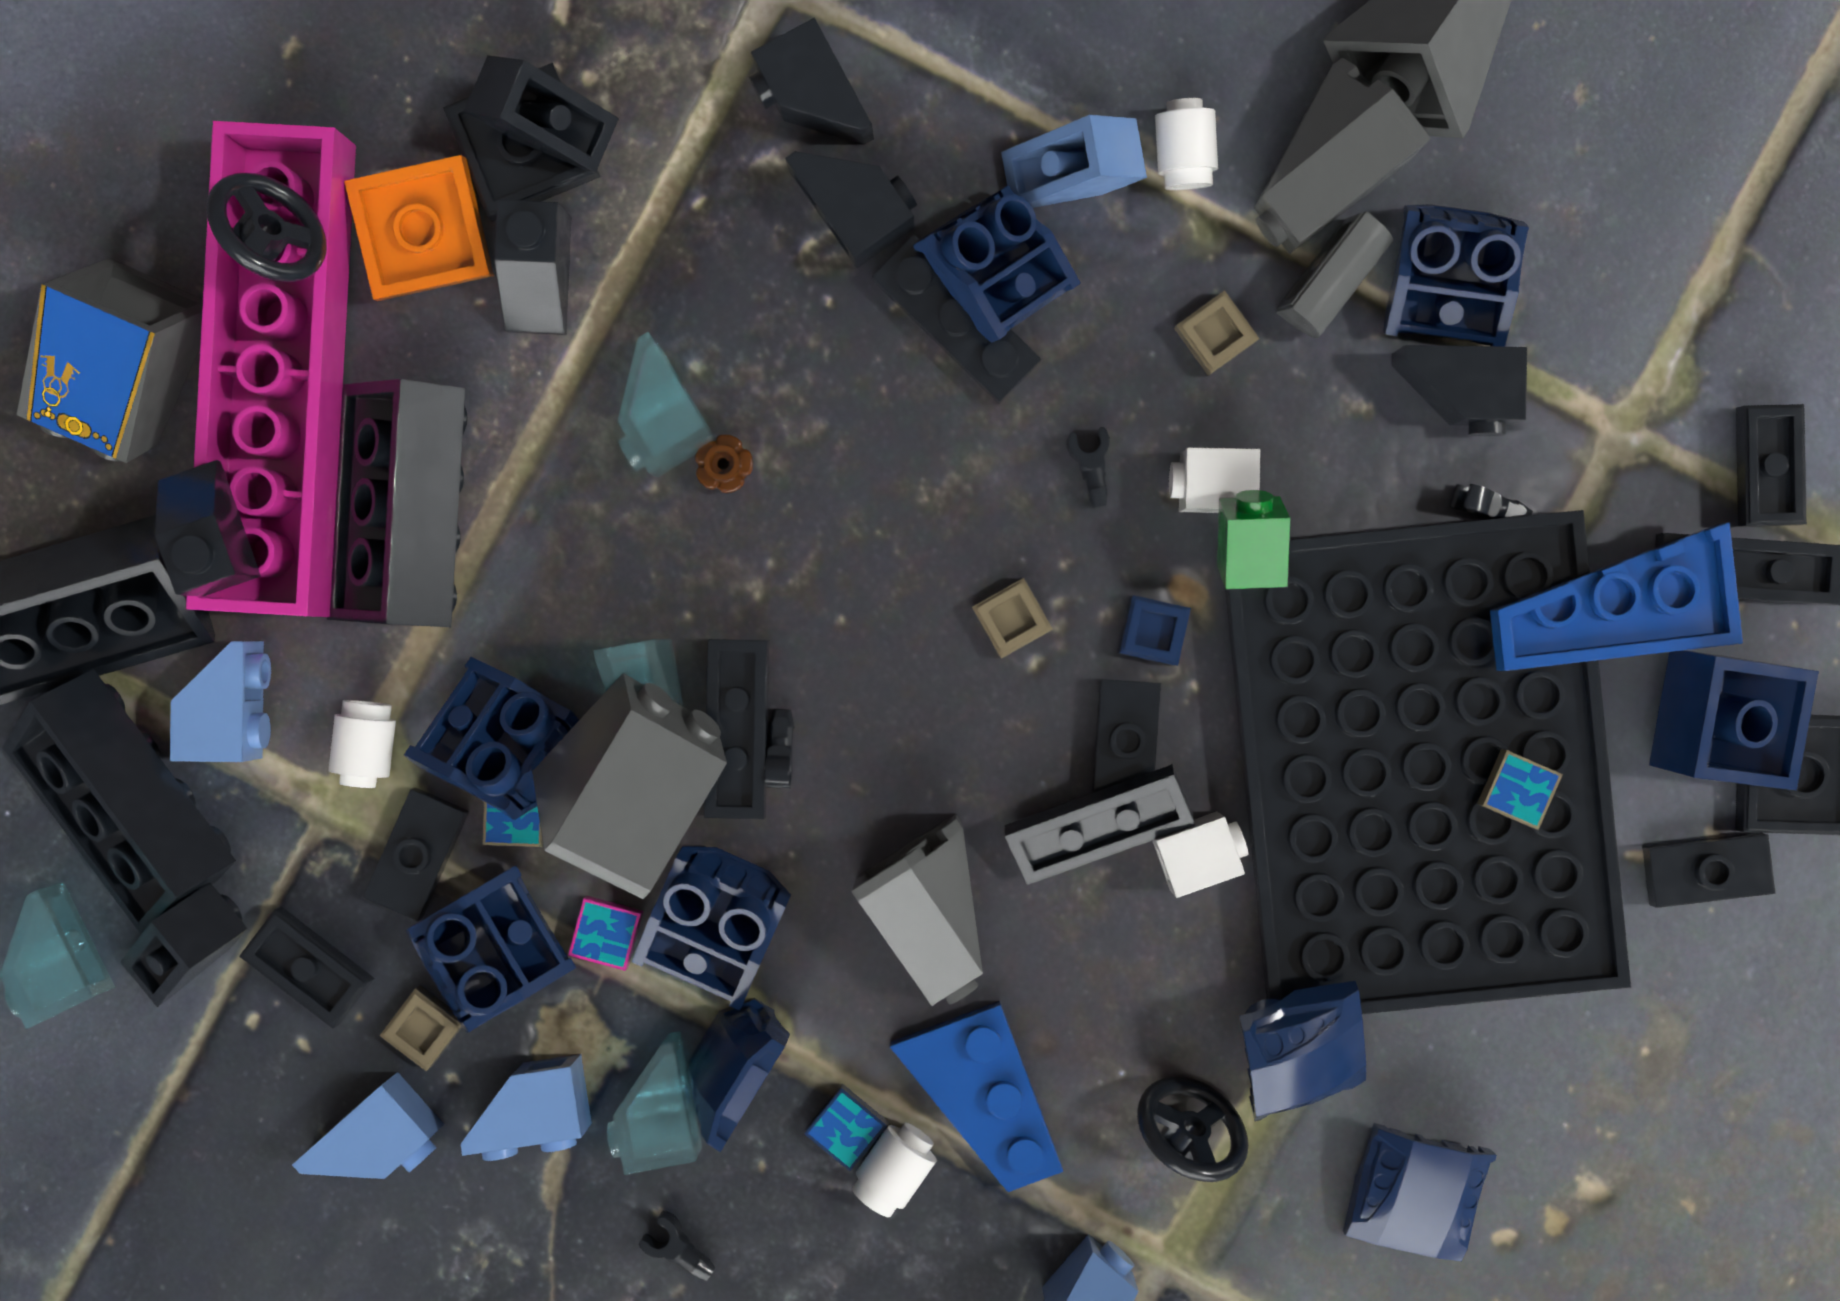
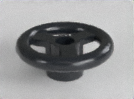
(261, 232)
(1185, 1135)

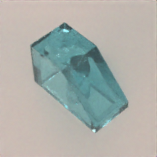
(658, 413)
(644, 661)
(51, 959)
(657, 1117)

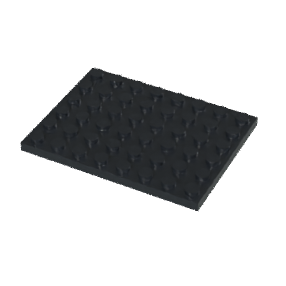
(1365, 761)

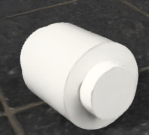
(1186, 144)
(362, 743)
(894, 1169)

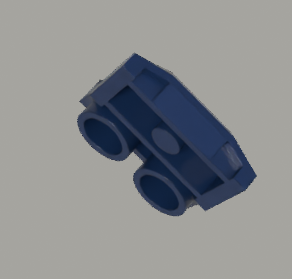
(999, 262)
(1456, 274)
(492, 738)
(713, 922)
(489, 950)
(1304, 1047)
(732, 1066)
(1417, 1194)

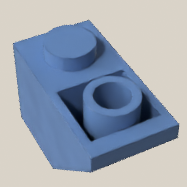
(222, 708)
(537, 1105)

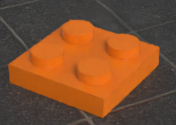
(419, 228)

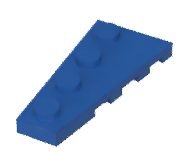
(1639, 606)

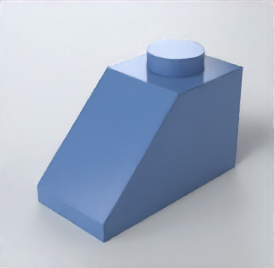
(1076, 161)
(377, 1136)
(1093, 1275)

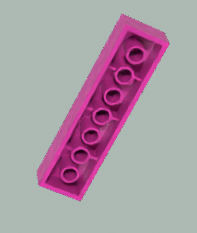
(277, 371)

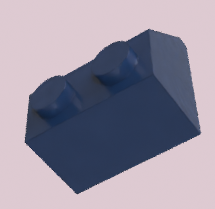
(1733, 719)

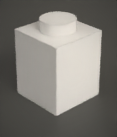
(1212, 474)
(1201, 854)

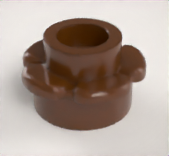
(739, 466)

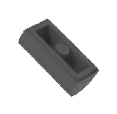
(1335, 274)

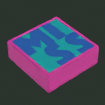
(605, 933)

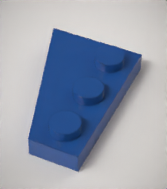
(985, 1092)

